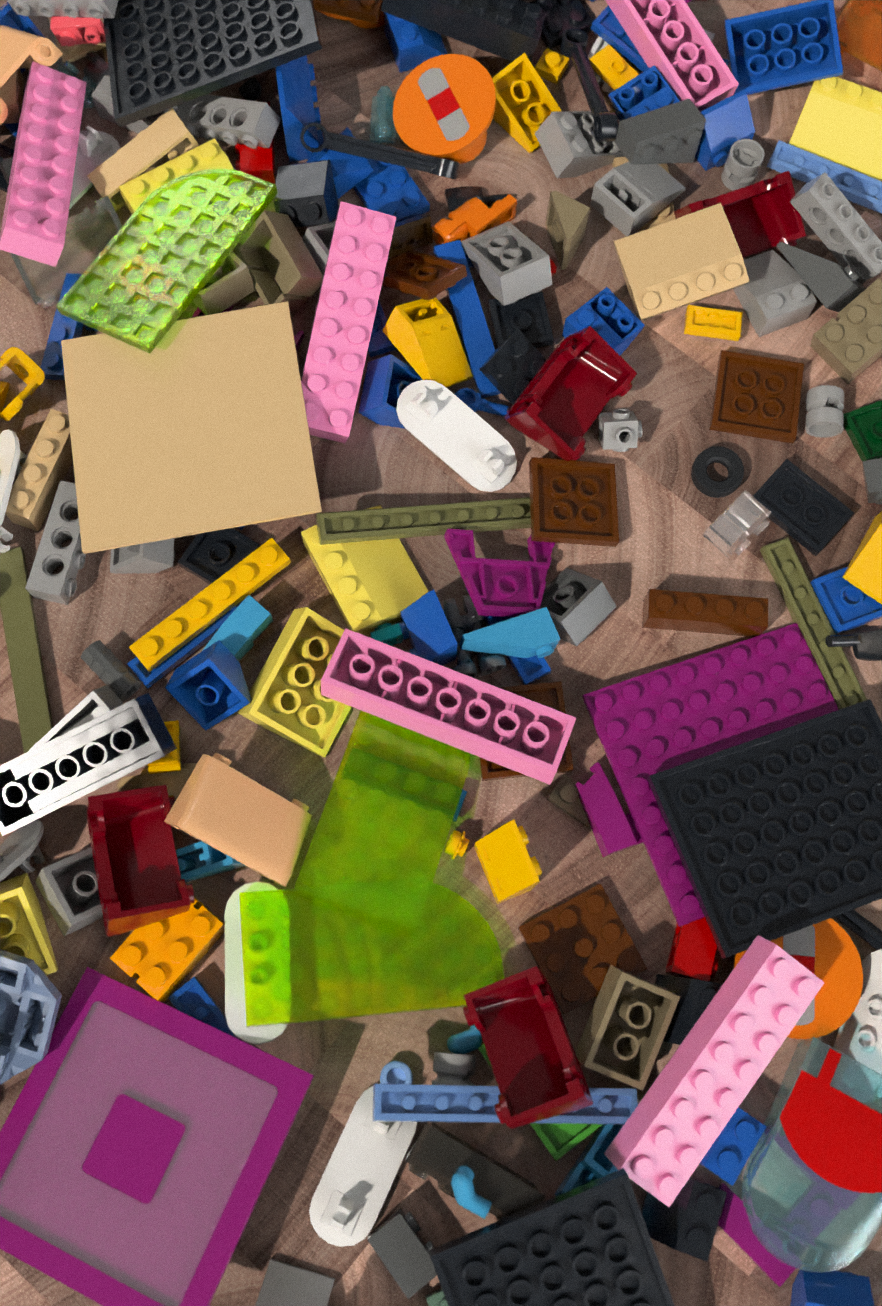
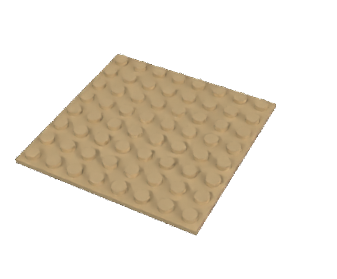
(192, 433)

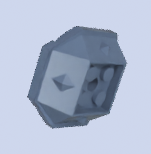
(26, 1014)

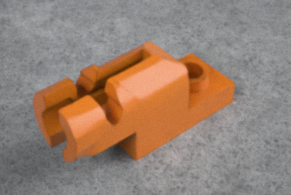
(473, 218)

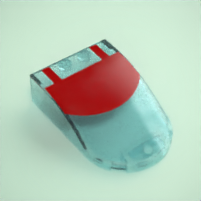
(819, 1162)

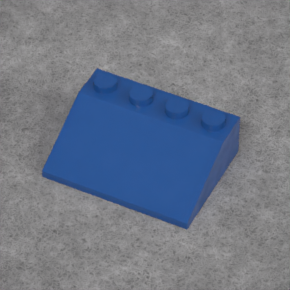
(784, 46)
(297, 107)

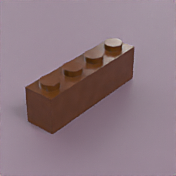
(705, 613)

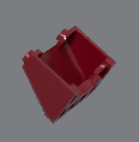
(758, 214)
(570, 393)
(136, 858)
(527, 1049)

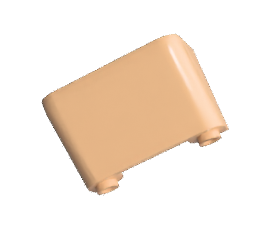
(18, 51)
(241, 818)

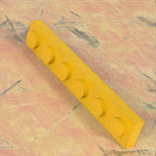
(210, 604)

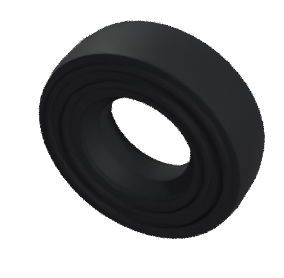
(721, 455)

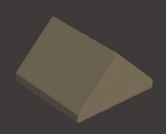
(566, 226)

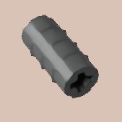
(111, 670)

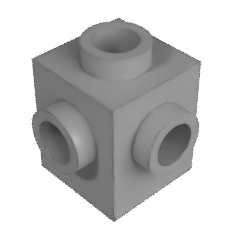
(619, 430)

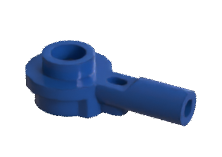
(475, 402)

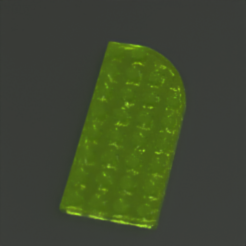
(166, 255)
(385, 822)
(333, 963)

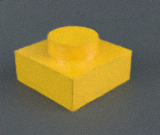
(552, 66)

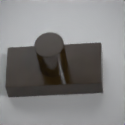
(411, 234)

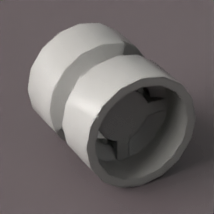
(742, 164)
(824, 411)
(453, 1068)

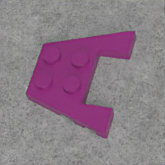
(501, 585)

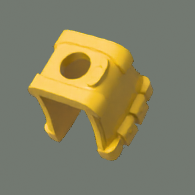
(26, 370)

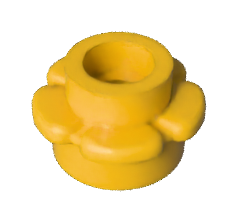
(456, 844)

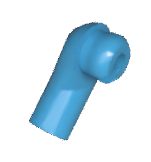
(465, 1041)
(465, 1192)

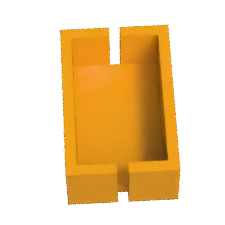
(169, 949)

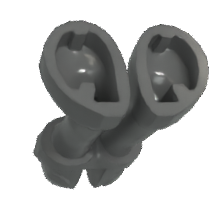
(470, 622)

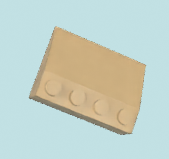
(681, 262)

